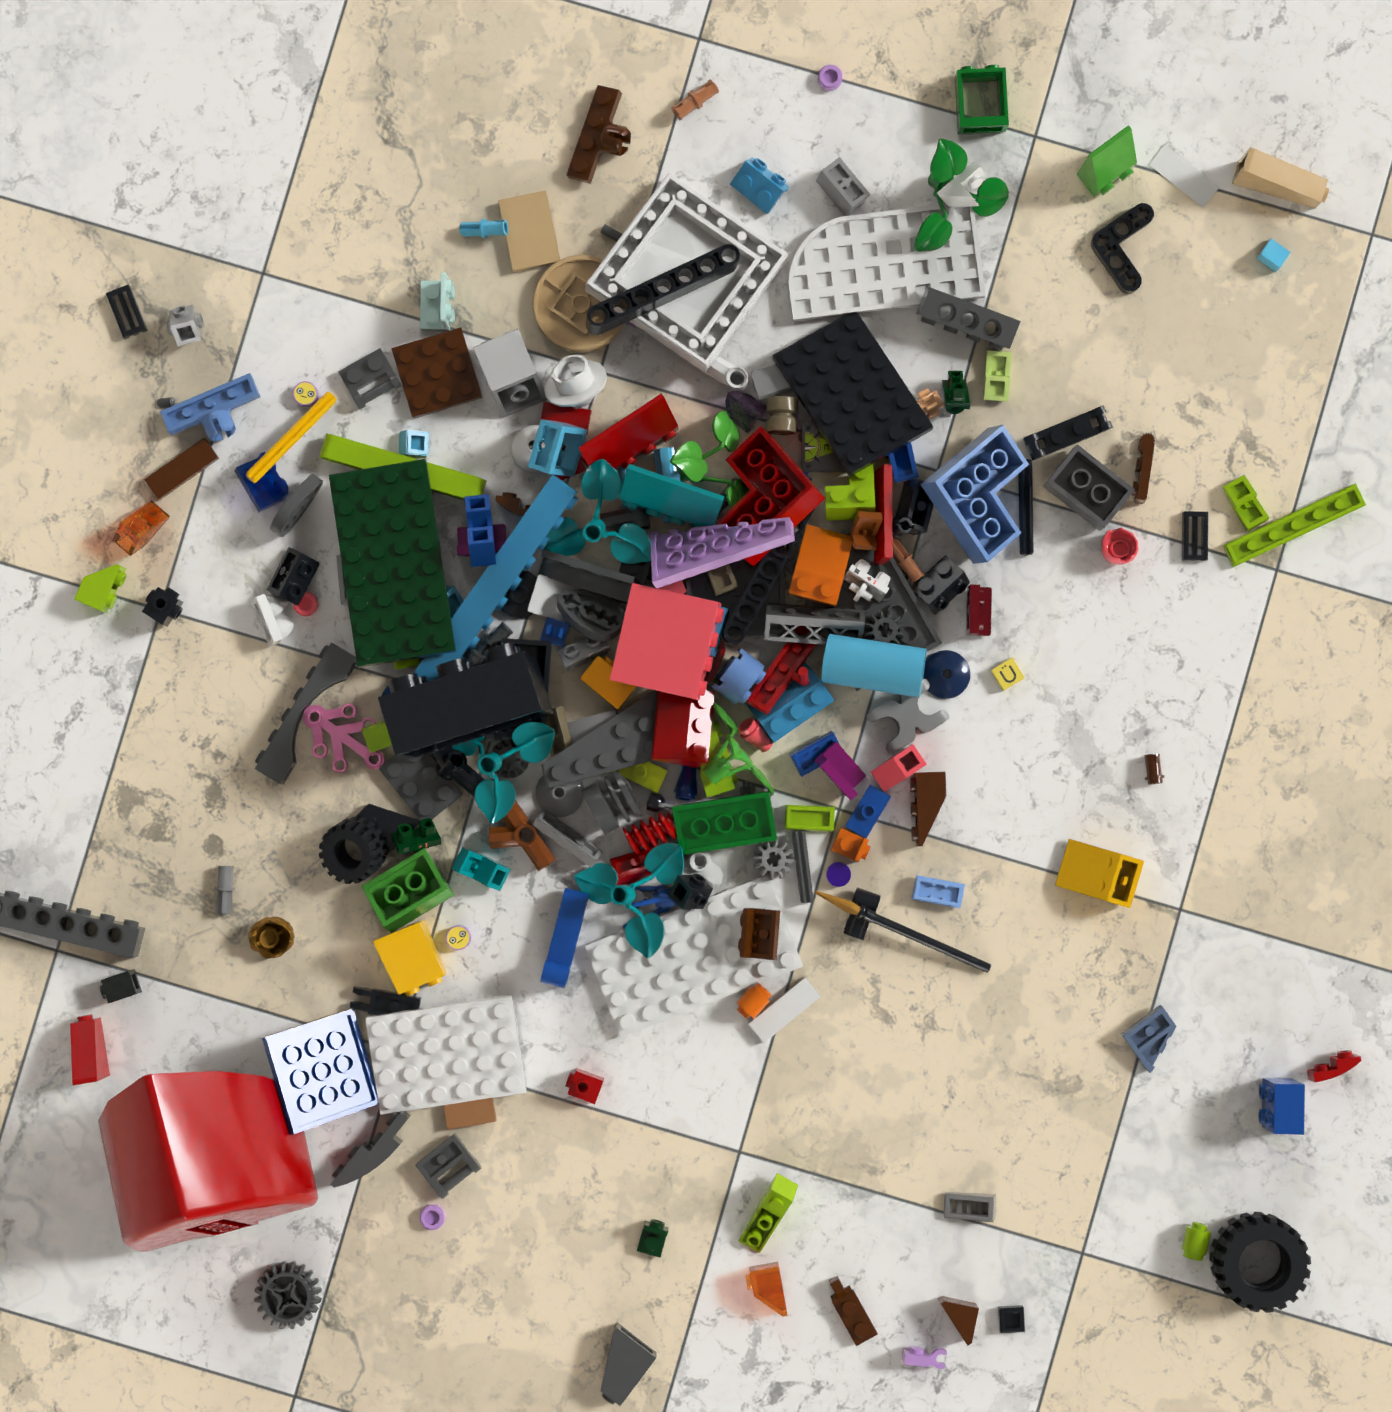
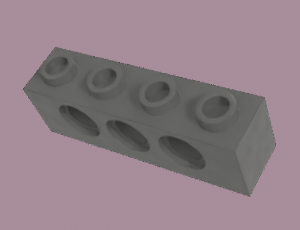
(1005, 326)

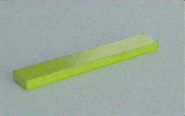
(1294, 525)

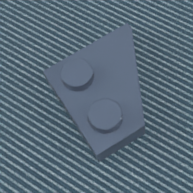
(1149, 1036)

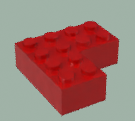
(774, 482)

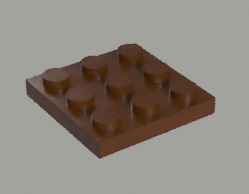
(437, 373)

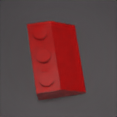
(682, 729)

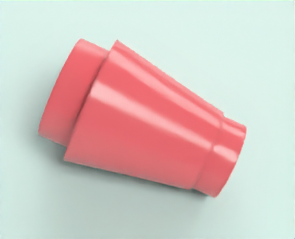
(753, 733)

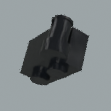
(913, 510)

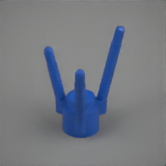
(660, 899)

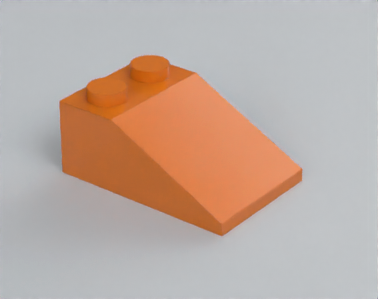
(820, 566)

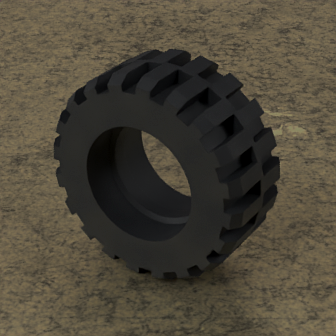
(1288, 1277)

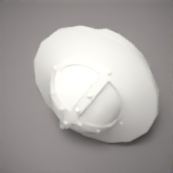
(575, 382)

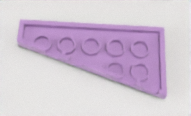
(709, 547)

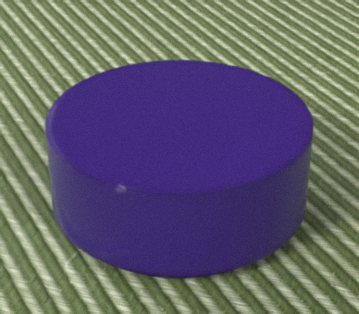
(838, 874)

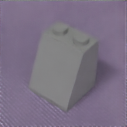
(510, 373)

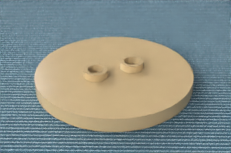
(563, 305)

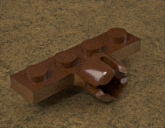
(598, 135)

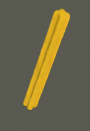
(291, 437)

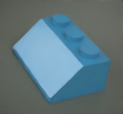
(794, 706)

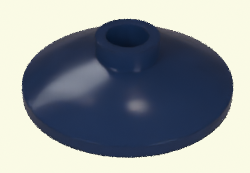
(959, 669)

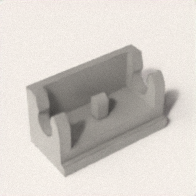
(842, 187)

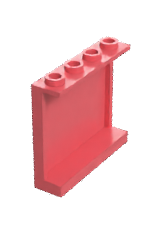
(667, 641)

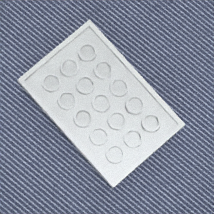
(446, 1054)

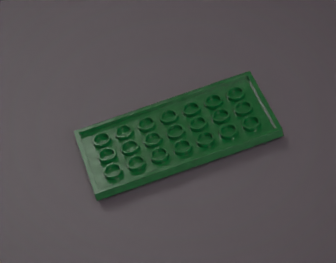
(392, 563)

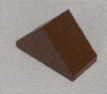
(962, 1314)

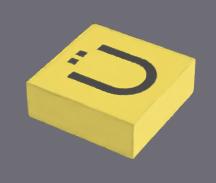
(1007, 674)

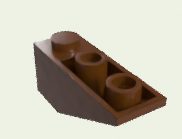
(929, 796)

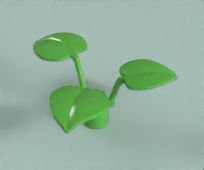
(693, 467)
(721, 766)

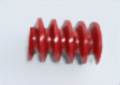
(650, 832)

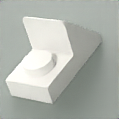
(958, 190)

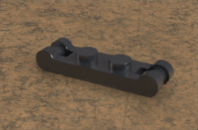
(1068, 433)

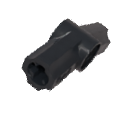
(453, 765)

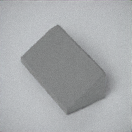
(769, 382)

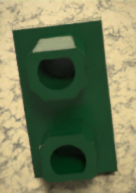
(955, 393)
(415, 839)

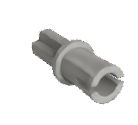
(224, 890)

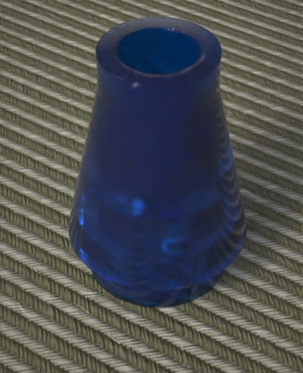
(686, 784)

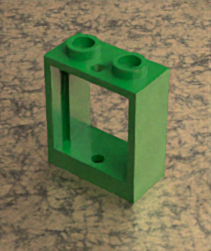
(985, 124)

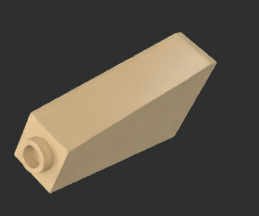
(1280, 179)

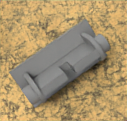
(576, 653)

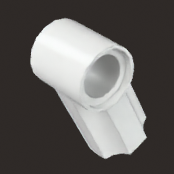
(723, 372)

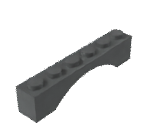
(280, 755)

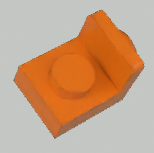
(850, 845)

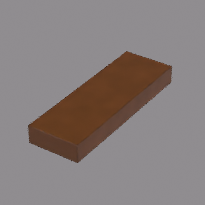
(181, 469)

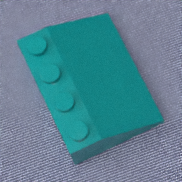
(669, 498)

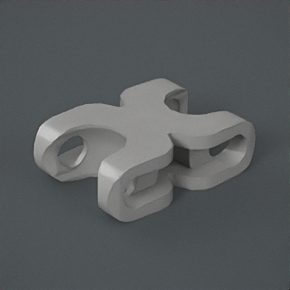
(907, 718)

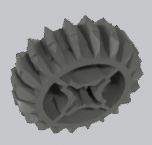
(296, 1299)

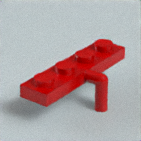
(781, 672)

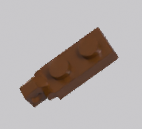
(852, 1312)

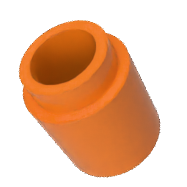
(753, 1001)

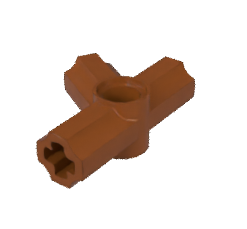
(511, 837)

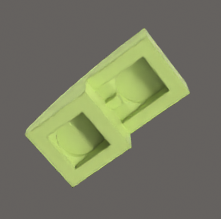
(997, 375)

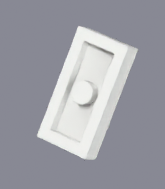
(266, 608)

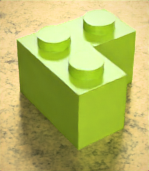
(845, 500)

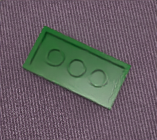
(725, 822)

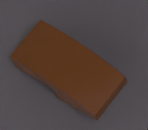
(511, 503)

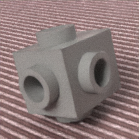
(185, 324)

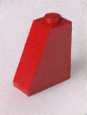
(88, 1051)

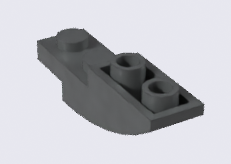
(367, 1158)

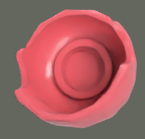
(1119, 546)

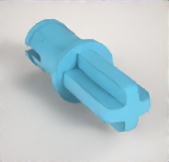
(484, 228)

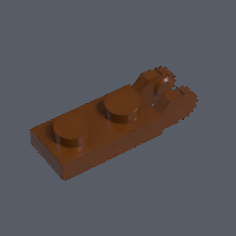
(1143, 466)

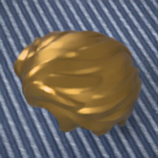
(271, 937)

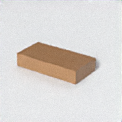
(470, 1113)

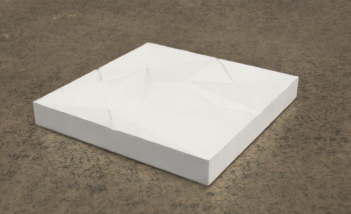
(668, 232)

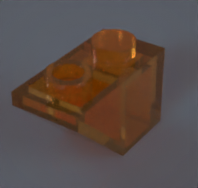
(140, 528)

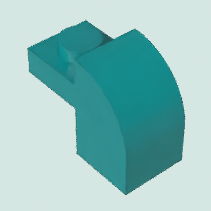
(481, 868)

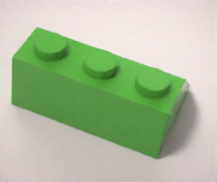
(407, 890)

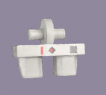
(866, 585)

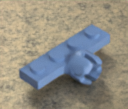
(212, 408)

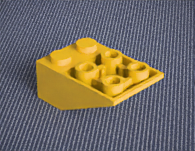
(1099, 873)

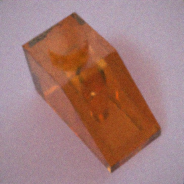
(767, 1286)

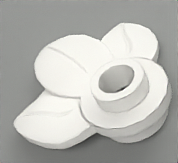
(708, 870)

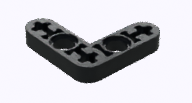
(1114, 239)

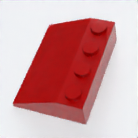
(632, 435)

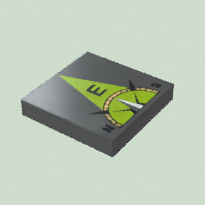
(816, 452)

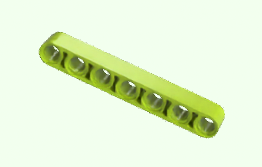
(364, 456)

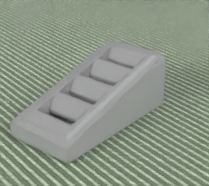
(969, 1215)

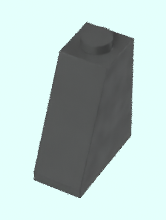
(625, 1365)

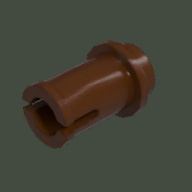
(1153, 769)

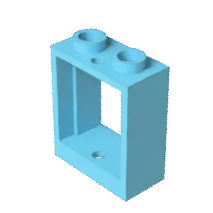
(552, 457)

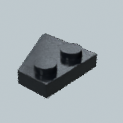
(386, 821)

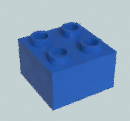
(1282, 1105)

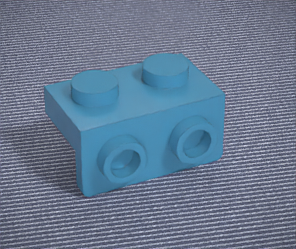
(759, 184)

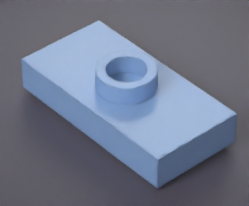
(938, 891)

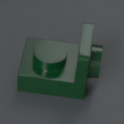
(653, 1238)

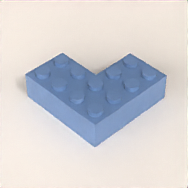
(967, 491)

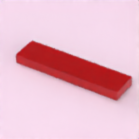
(883, 504)

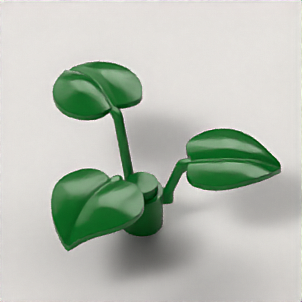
(946, 163)

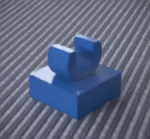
(555, 631)

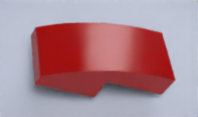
(1339, 1064)

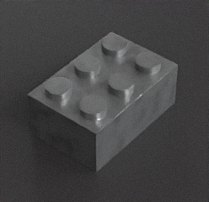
(1088, 487)

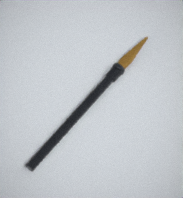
(871, 916)

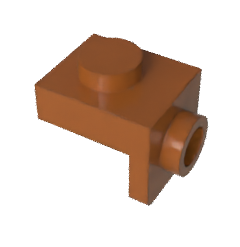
(865, 529)

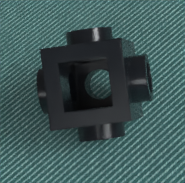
(155, 609)
(690, 891)

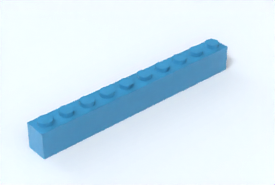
(498, 579)

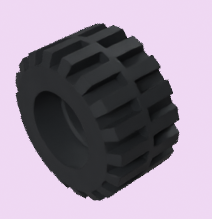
(339, 861)

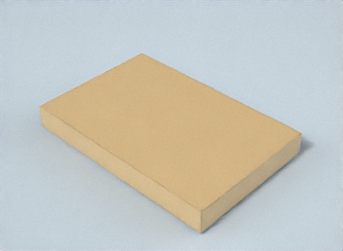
(530, 231)

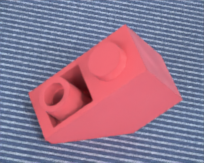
(898, 767)

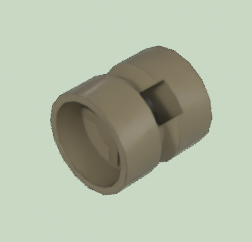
(781, 415)

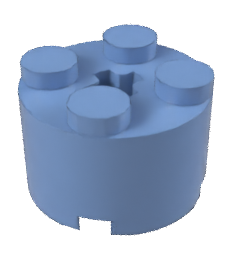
(738, 677)

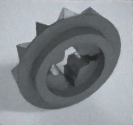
(517, 767)

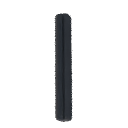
(1026, 510)

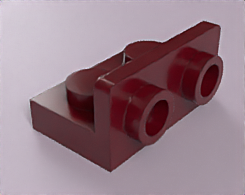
(978, 610)

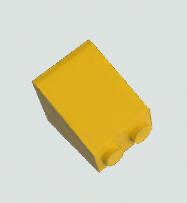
(411, 958)

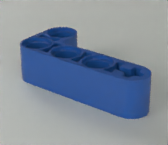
(564, 938)

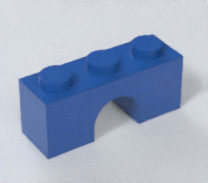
(480, 530)

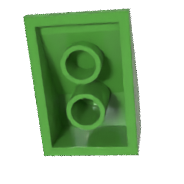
(1109, 163)

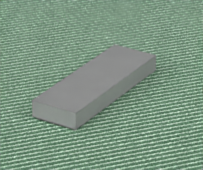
(567, 838)

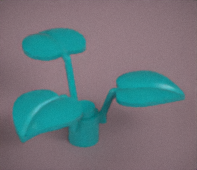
(631, 542)
(497, 797)
(646, 931)

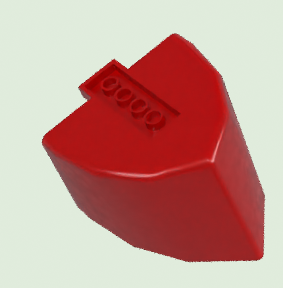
(201, 1157)

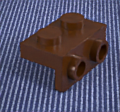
(759, 933)

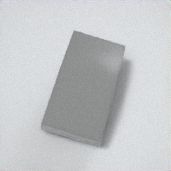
(583, 726)

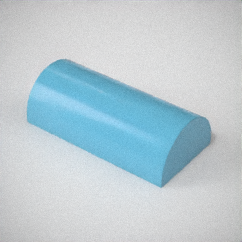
(874, 665)

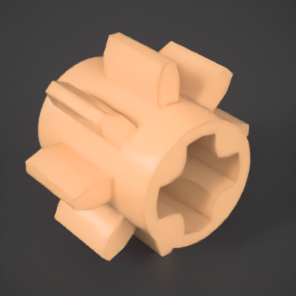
(930, 402)

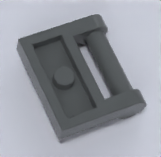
(364, 373)
(443, 1159)

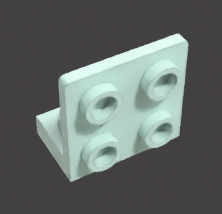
(436, 305)

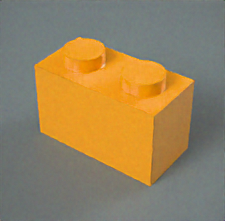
(598, 679)

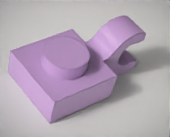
(917, 1356)

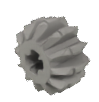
(781, 862)

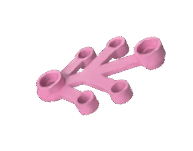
(339, 735)

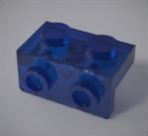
(267, 490)

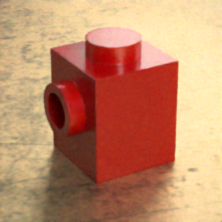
(584, 1085)

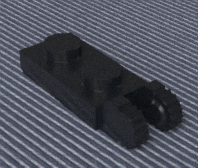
(384, 1001)

